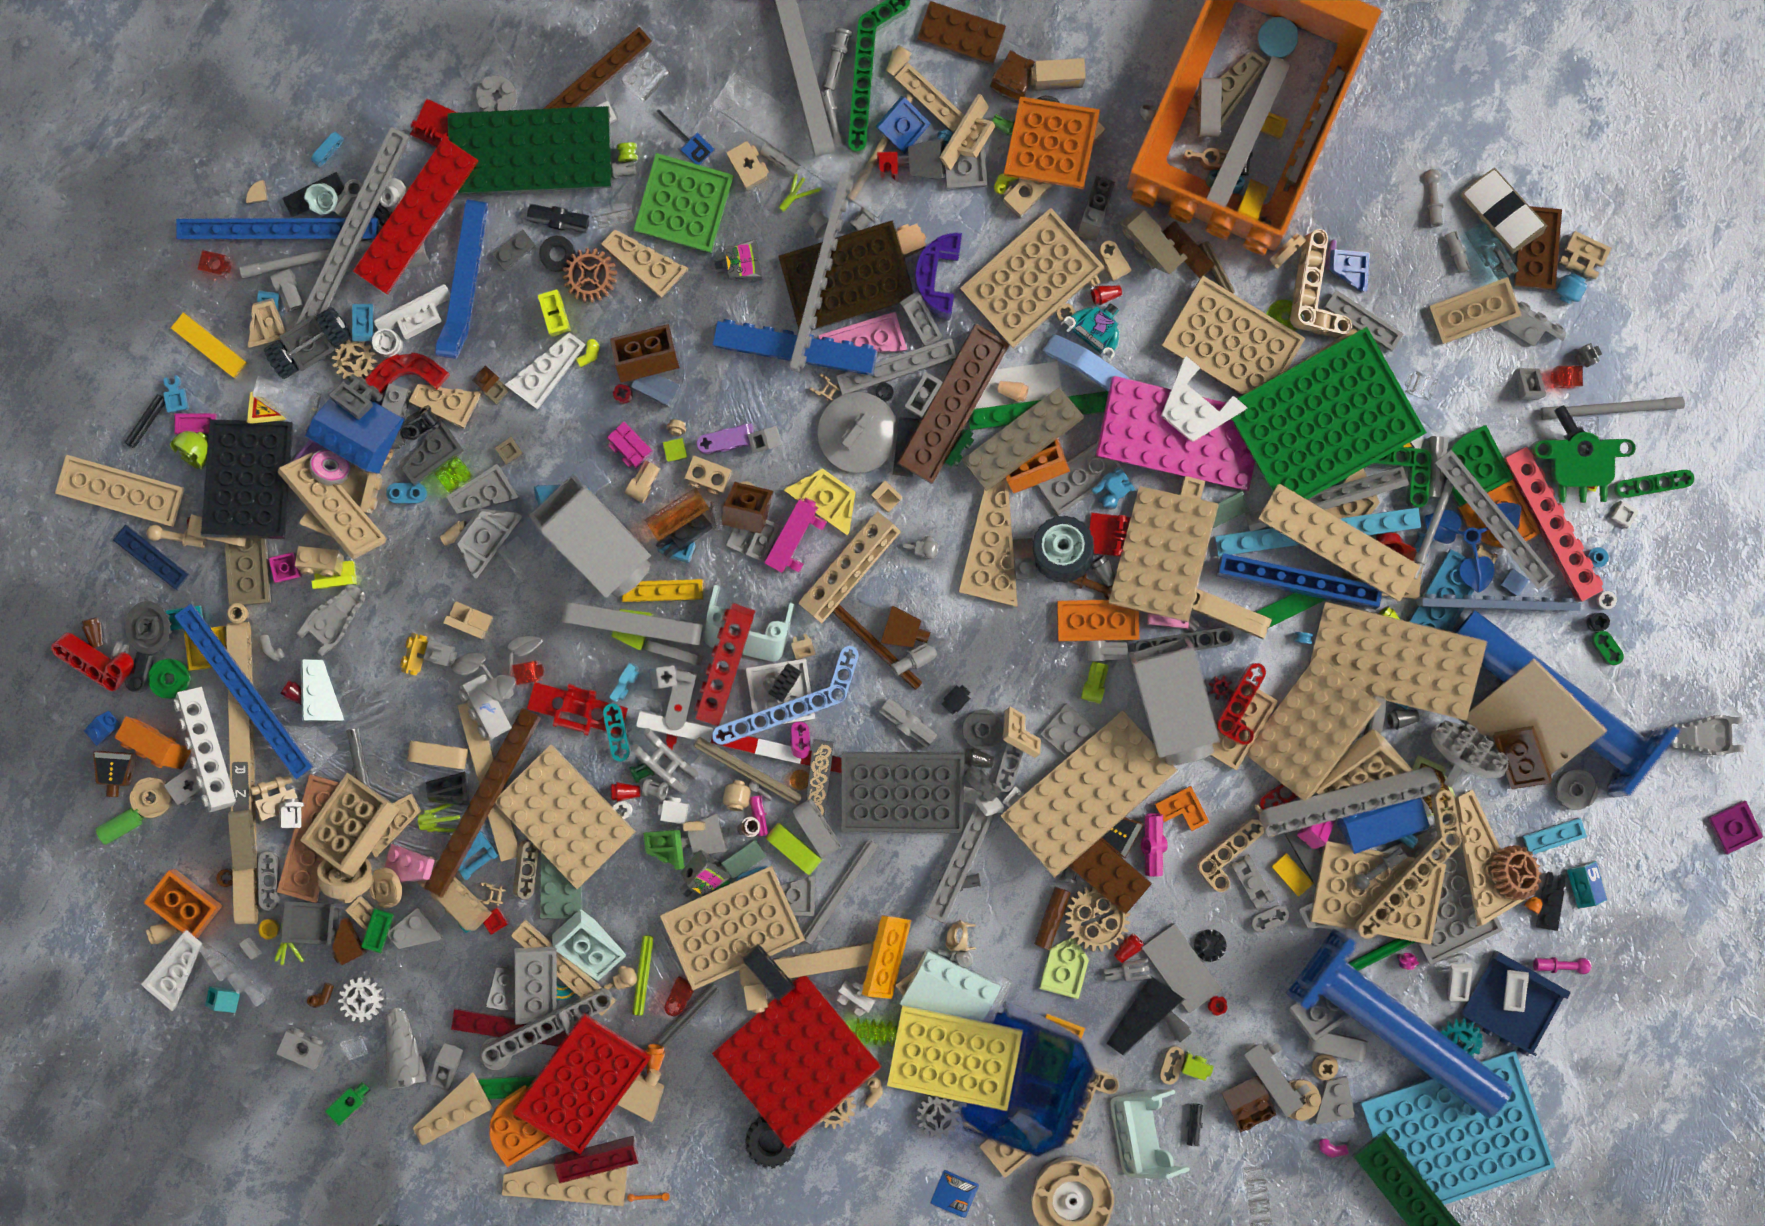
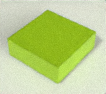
(675, 450)

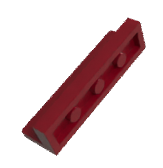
(596, 1159)

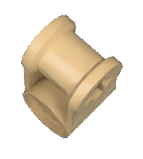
(1116, 263)

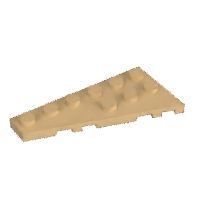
(990, 559)

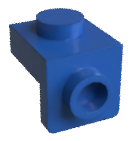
(102, 727)

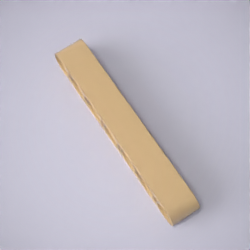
(816, 962)

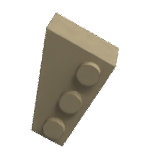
(1151, 241)

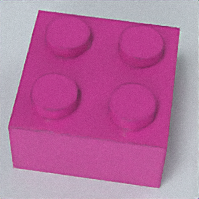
(284, 567)

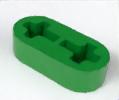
(1611, 644)

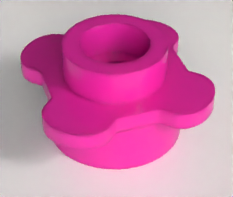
(1407, 961)

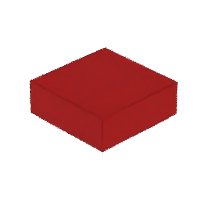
(495, 921)

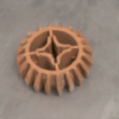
(578, 262)
(1520, 871)

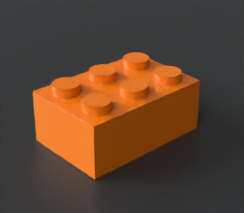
(183, 903)

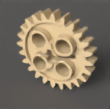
(1104, 935)

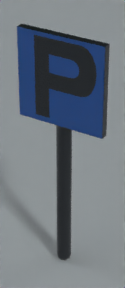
(696, 148)

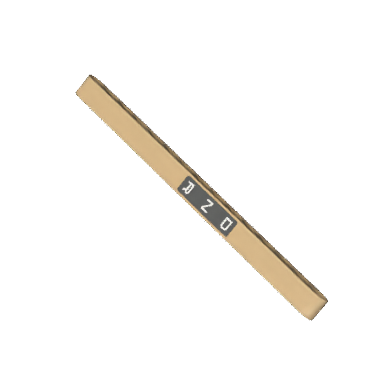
(242, 770)

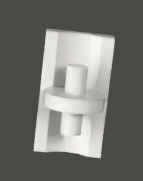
(854, 993)

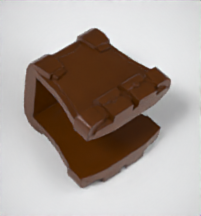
(1012, 76)

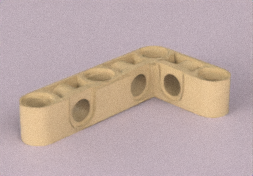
(1307, 293)

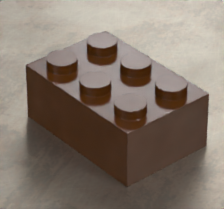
(644, 353)

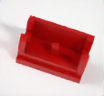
(888, 161)

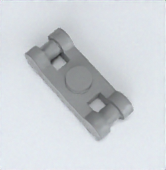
(1252, 882)

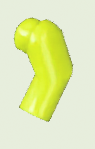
(591, 353)

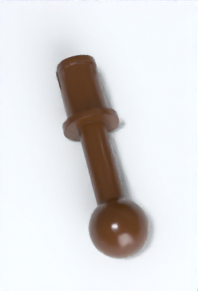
(1083, 581)

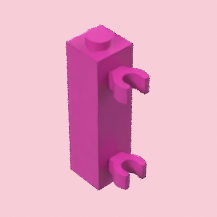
(792, 534)

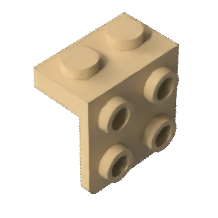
(363, 488)

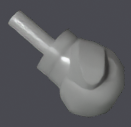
(926, 548)
(963, 958)

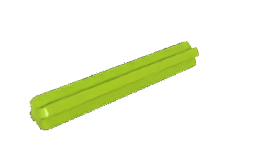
(642, 975)

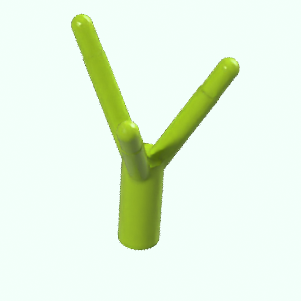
(794, 189)
(282, 951)

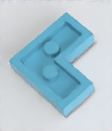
(628, 676)

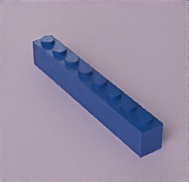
(781, 346)
(1298, 581)

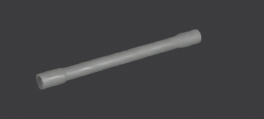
(259, 268)
(1666, 403)

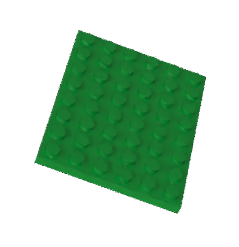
(1327, 417)

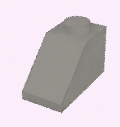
(446, 1066)

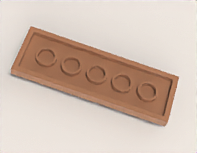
(301, 864)

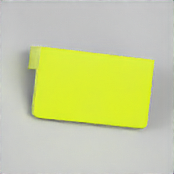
(347, 577)

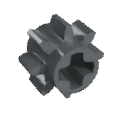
(1588, 355)

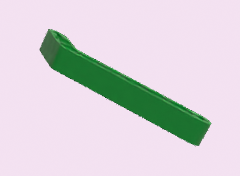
(866, 74)

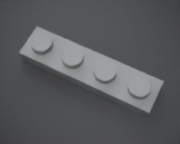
(1361, 318)

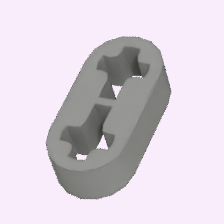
(1267, 914)

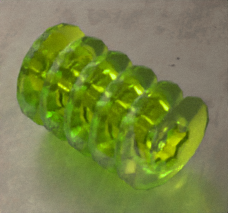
(876, 1032)

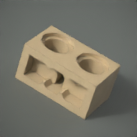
(710, 470)

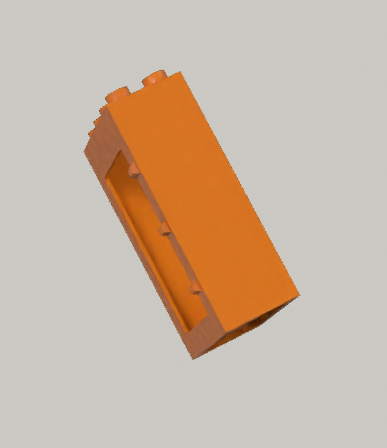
(1153, 179)

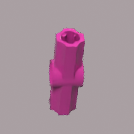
(1154, 844)

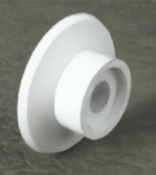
(393, 194)

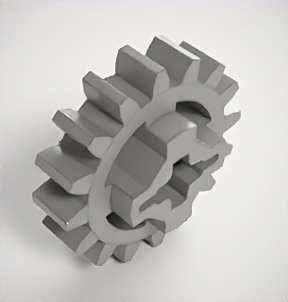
(928, 1116)

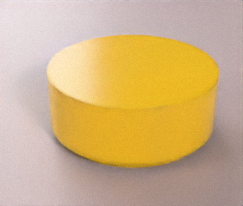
(269, 929)

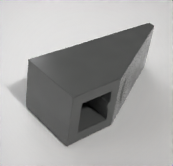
(1095, 208)

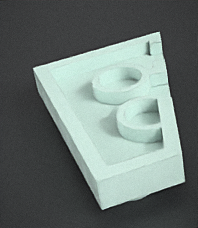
(317, 693)

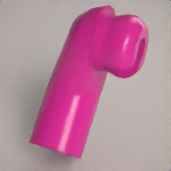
(1330, 1150)

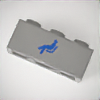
(484, 709)

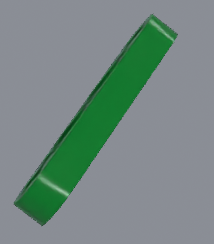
(1654, 486)

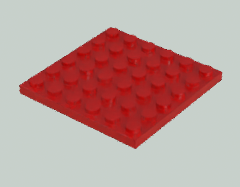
(796, 1061)

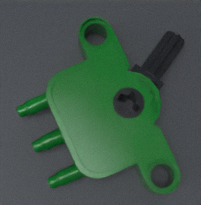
(1579, 468)

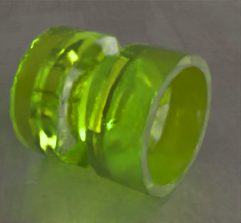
(453, 474)

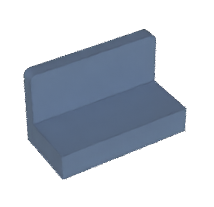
(656, 388)

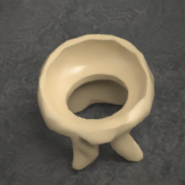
(951, 940)

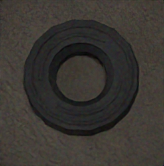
(548, 244)

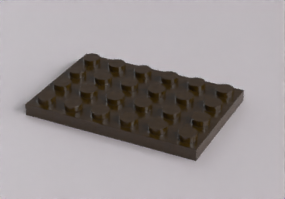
(863, 278)

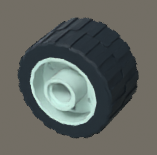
(1068, 534)

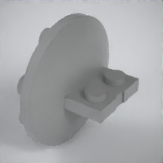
(857, 432)
(1468, 751)

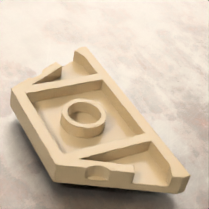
(1358, 507)

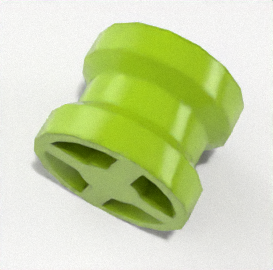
(627, 152)

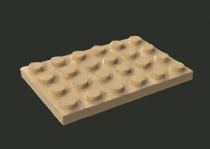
(1032, 278)
(1231, 338)
(1163, 553)
(1312, 728)
(564, 816)
(1342, 904)
(727, 923)

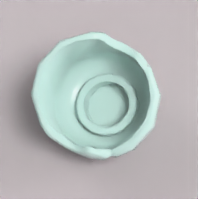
(321, 198)

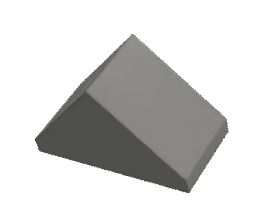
(1530, 384)

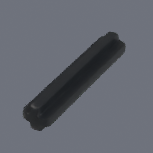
(145, 421)

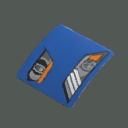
(954, 1194)

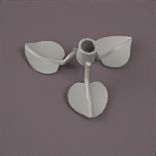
(501, 686)

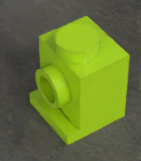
(1196, 1067)

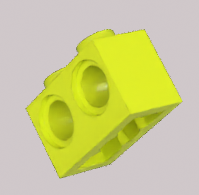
(554, 313)

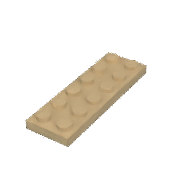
(119, 490)
(333, 509)

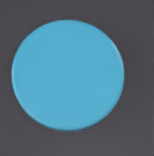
(1278, 37)

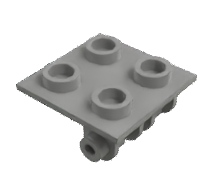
(502, 990)

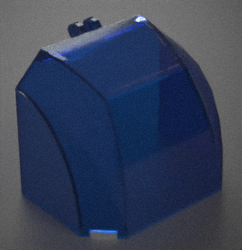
(1045, 1090)

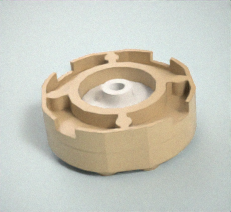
(1068, 1179)

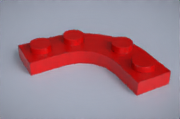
(406, 364)

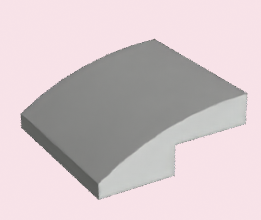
(753, 543)

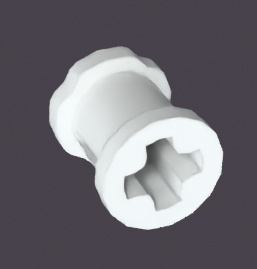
(625, 805)

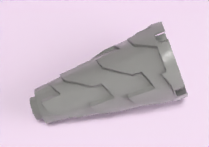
(403, 1061)

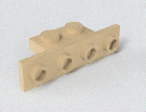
(969, 135)

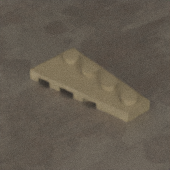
(1237, 83)

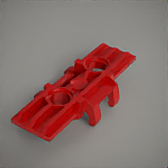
(575, 701)

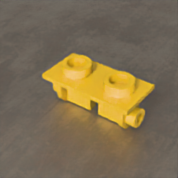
(410, 661)

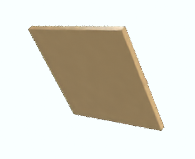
(1538, 701)

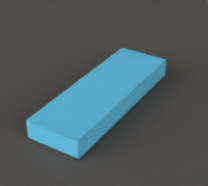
(1554, 836)

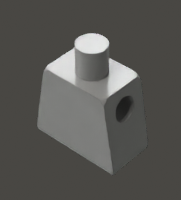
(709, 840)

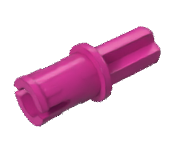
(759, 814)

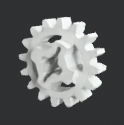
(361, 991)

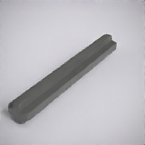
(688, 1015)

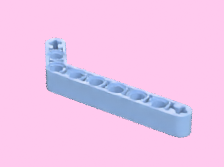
(1081, 360)
(787, 707)

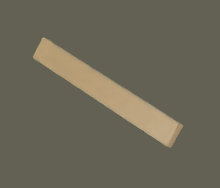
(482, 759)

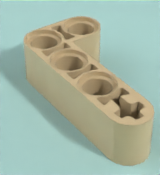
(1233, 851)
(1095, 1084)

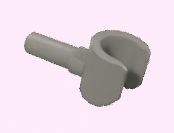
(755, 787)

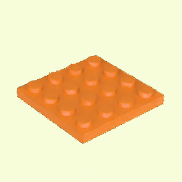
(1052, 142)

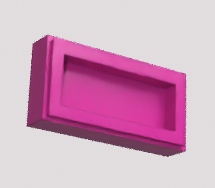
(193, 422)

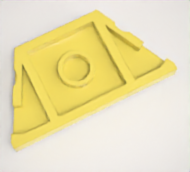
(831, 496)

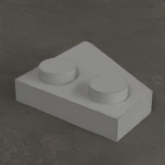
(414, 930)
(1335, 1102)

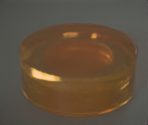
(799, 779)

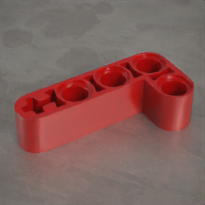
(93, 663)
(1244, 701)

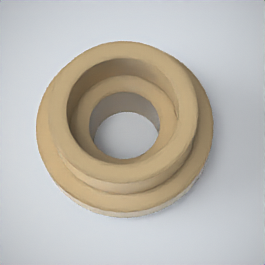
(676, 427)

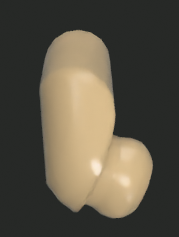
(875, 1091)

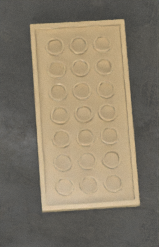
(1401, 659)
(1088, 794)

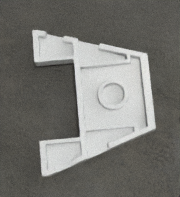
(1190, 411)

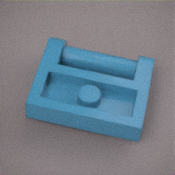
(479, 843)

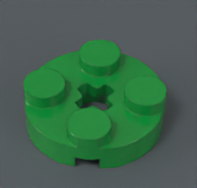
(157, 678)

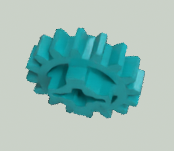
(1468, 1035)

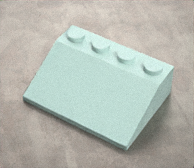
(949, 989)

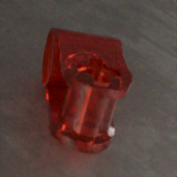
(680, 993)

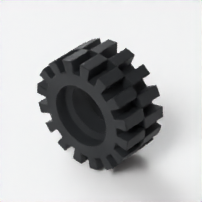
(784, 682)

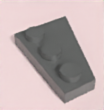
(433, 453)

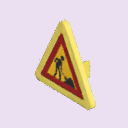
(260, 412)

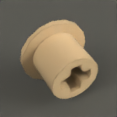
(1325, 1066)

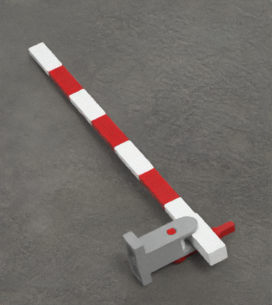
(675, 725)

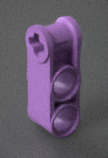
(726, 439)

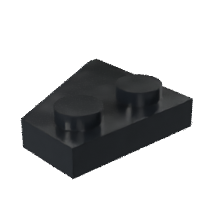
(449, 789)

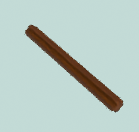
(874, 644)

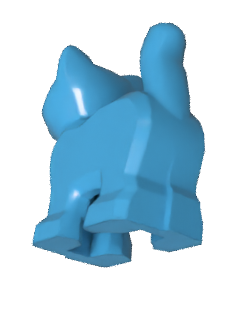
(1115, 486)

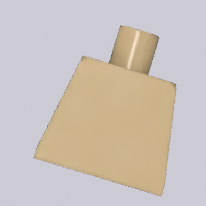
(644, 1095)

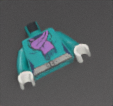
(1096, 328)

